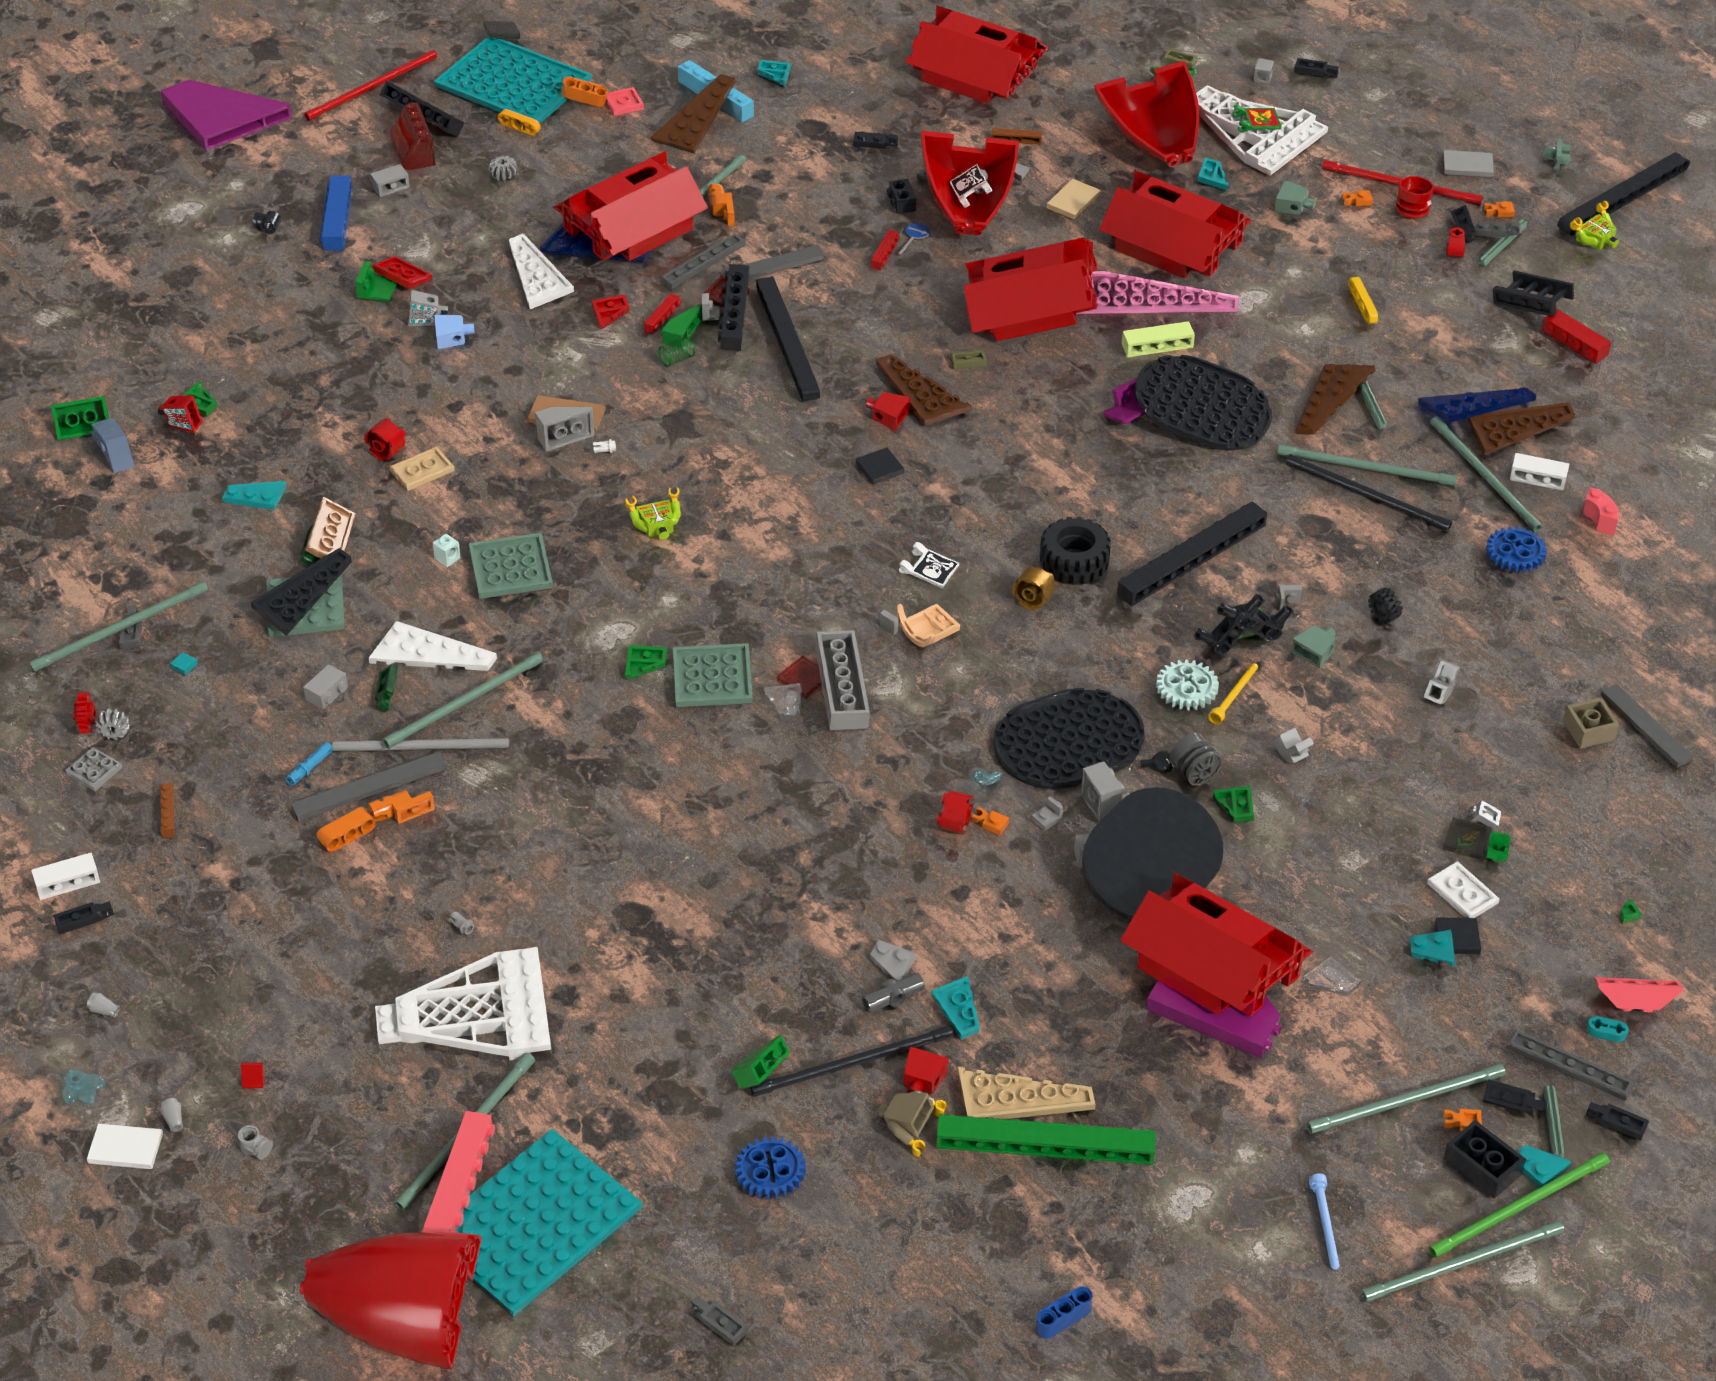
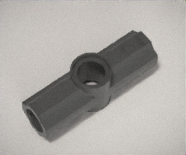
(893, 992)

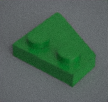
(644, 660)
(1236, 803)

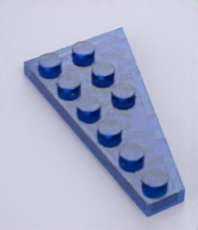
(579, 245)
(1467, 405)

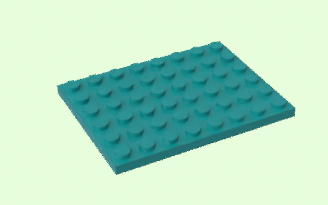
(510, 78)
(542, 1219)

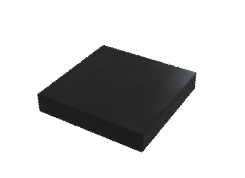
(880, 465)
(1464, 934)

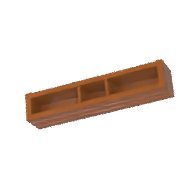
(1022, 136)
(167, 810)

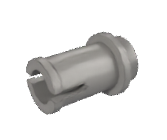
(465, 926)

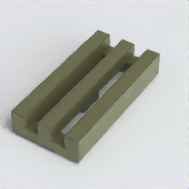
(1174, 56)
(968, 359)

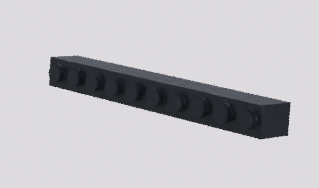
(1191, 553)

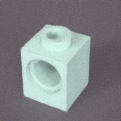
(446, 550)

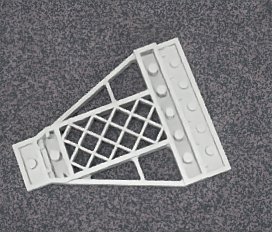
(1269, 150)
(521, 998)

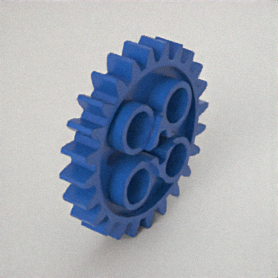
(1516, 549)
(786, 1170)

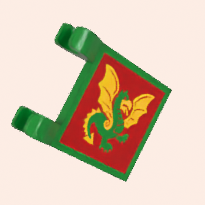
(1257, 118)

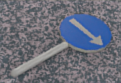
(915, 231)

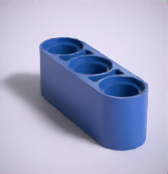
(1068, 1303)

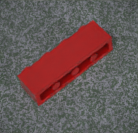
(1577, 336)

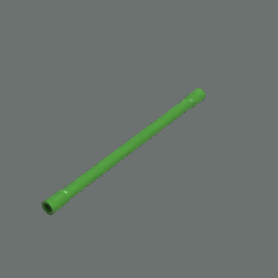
(1446, 1244)

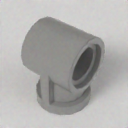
(253, 1143)

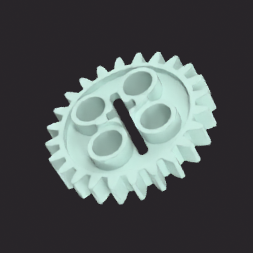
(1187, 684)

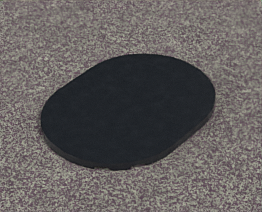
(1203, 402)
(1064, 732)
(1145, 843)

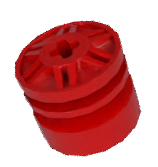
(1414, 197)

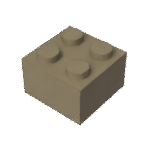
(1591, 722)

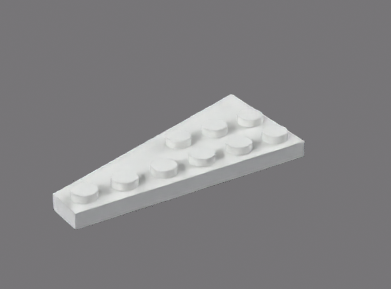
(537, 274)
(427, 649)

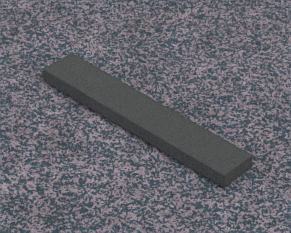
(702, 261)
(784, 261)
(1647, 726)
(1570, 1065)

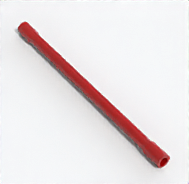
(318, 111)
(1336, 167)

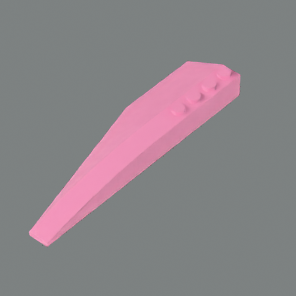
(1137, 295)

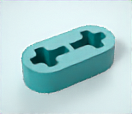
(1607, 1029)

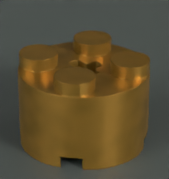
(1033, 588)

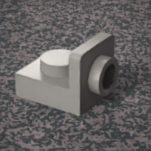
(709, 311)
(1288, 594)
(1485, 813)
(1048, 815)

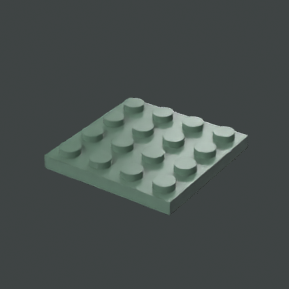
(510, 565)
(325, 614)
(712, 675)

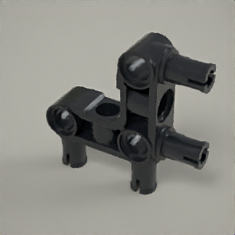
(1241, 620)

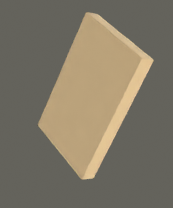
(1073, 199)
(422, 468)

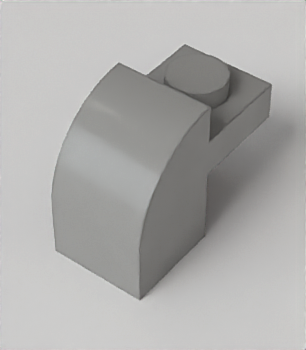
(1443, 683)
(1291, 746)

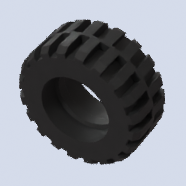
(1075, 534)

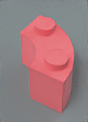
(1601, 510)

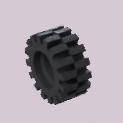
(1385, 605)

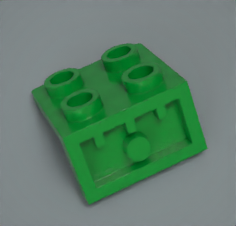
(373, 286)

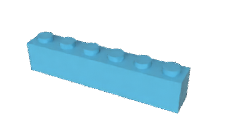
(697, 79)

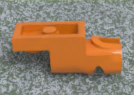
(721, 203)
(401, 806)

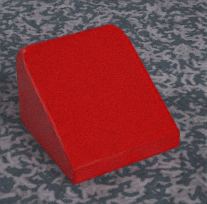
(252, 1075)

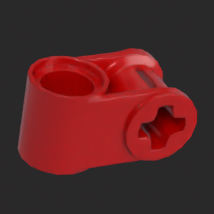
(1456, 243)

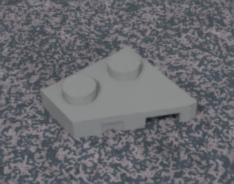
(892, 959)

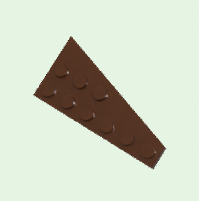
(692, 122)
(1331, 390)
(927, 397)
(1507, 427)

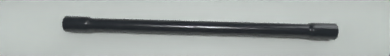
(1436, 520)
(934, 1036)

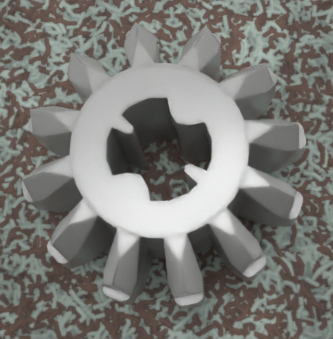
(503, 168)
(112, 724)

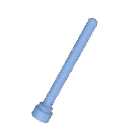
(1318, 1184)

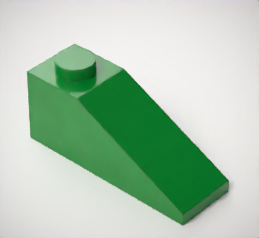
(682, 326)
(760, 1063)

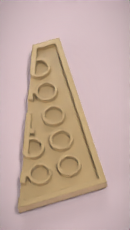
(1018, 1096)

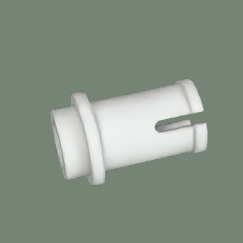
(605, 446)

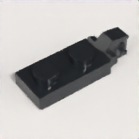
(1316, 68)
(874, 140)
(1464, 221)
(82, 916)
(1512, 1096)
(1618, 1119)

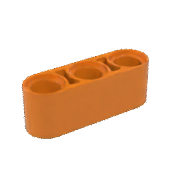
(584, 91)
(346, 829)

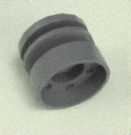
(1195, 758)

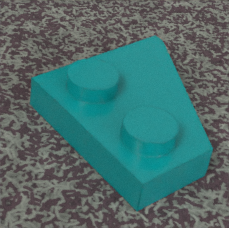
(1212, 174)
(1434, 947)

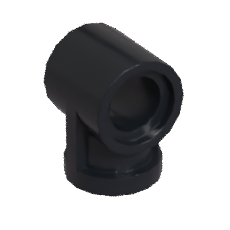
(267, 222)

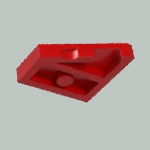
(610, 309)

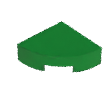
(1629, 912)

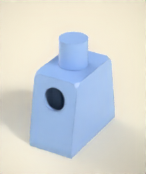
(451, 330)

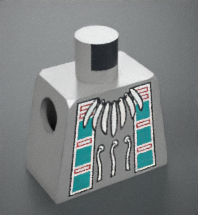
(424, 308)

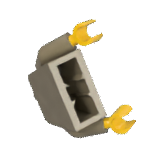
(908, 1115)

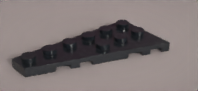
(296, 596)

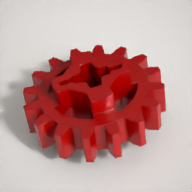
(84, 713)

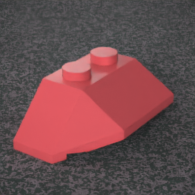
(1639, 993)

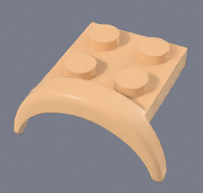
(927, 625)

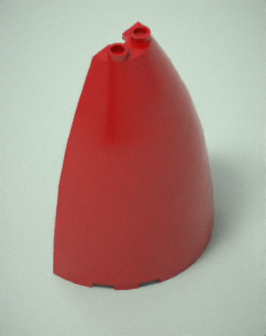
(1156, 114)
(946, 162)
(397, 1291)

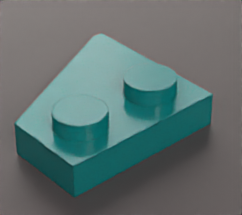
(774, 71)
(1542, 1166)

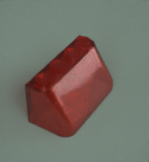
(413, 139)

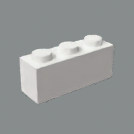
(1539, 471)
(65, 876)

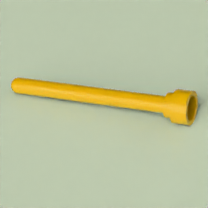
(1217, 714)

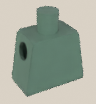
(1293, 199)
(1314, 645)

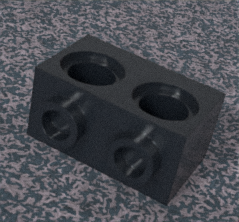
(901, 196)

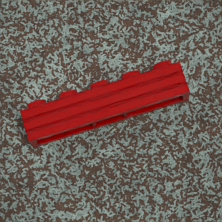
(885, 249)
(662, 313)

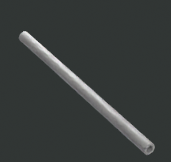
(422, 744)

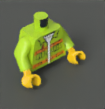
(1597, 231)
(656, 517)

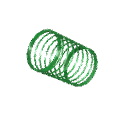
(684, 348)

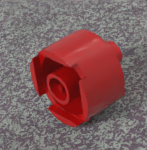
(385, 439)
(955, 812)

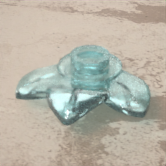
(82, 1089)

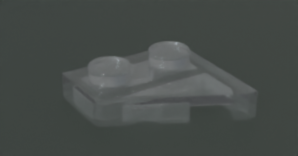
(785, 699)
(1332, 978)

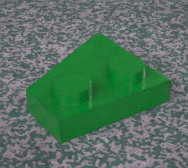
(204, 402)

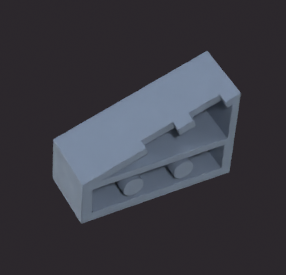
(113, 444)

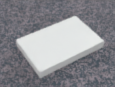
(1463, 891)
(124, 1146)

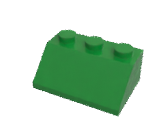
(76, 417)

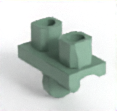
(1560, 154)

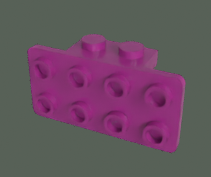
(1126, 405)

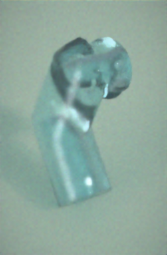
(986, 778)

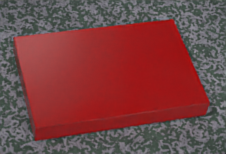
(402, 272)

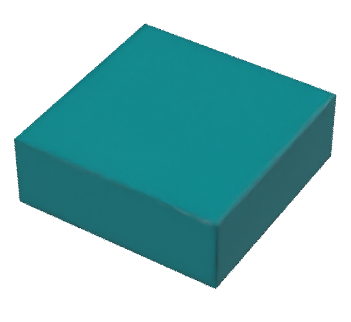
(183, 663)

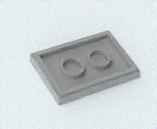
(1468, 163)

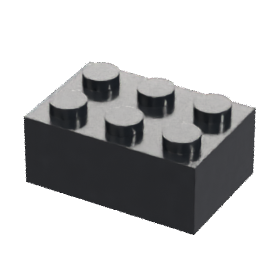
(1484, 1159)

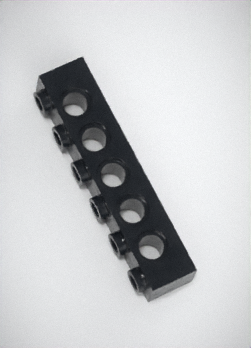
(430, 112)
(735, 306)

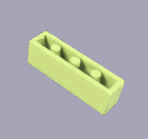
(1158, 339)

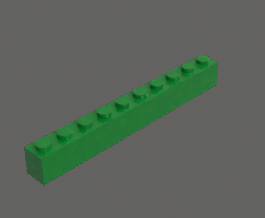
(1046, 1139)

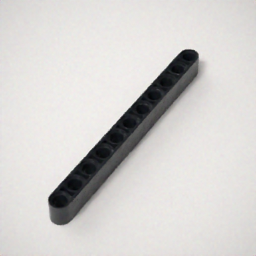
(1628, 190)
(788, 339)

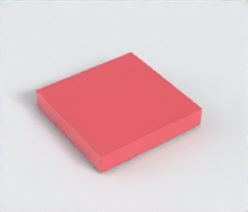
(624, 101)

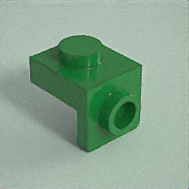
(1498, 846)

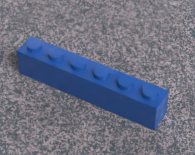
(337, 212)

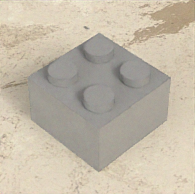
(1101, 789)

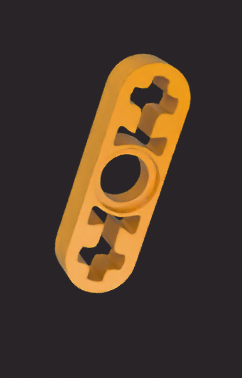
(509, 119)

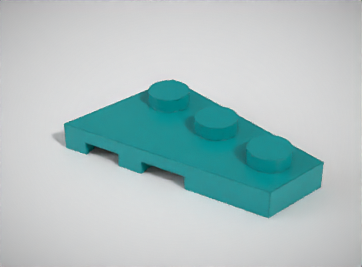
(258, 495)
(958, 1007)

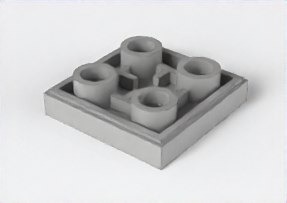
(93, 769)

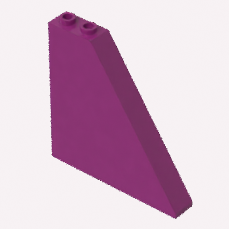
(221, 114)
(1230, 1026)

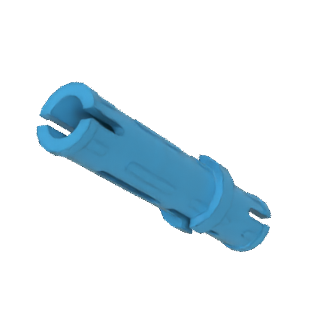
(303, 768)

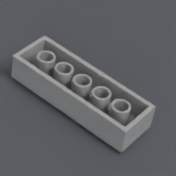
(842, 680)

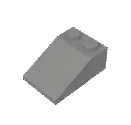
(564, 426)

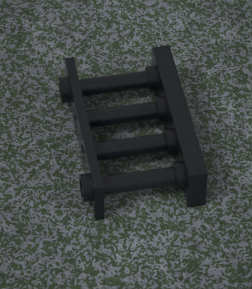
(1530, 302)

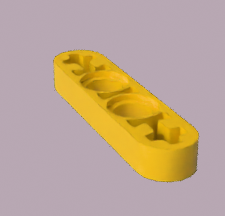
(1363, 300)

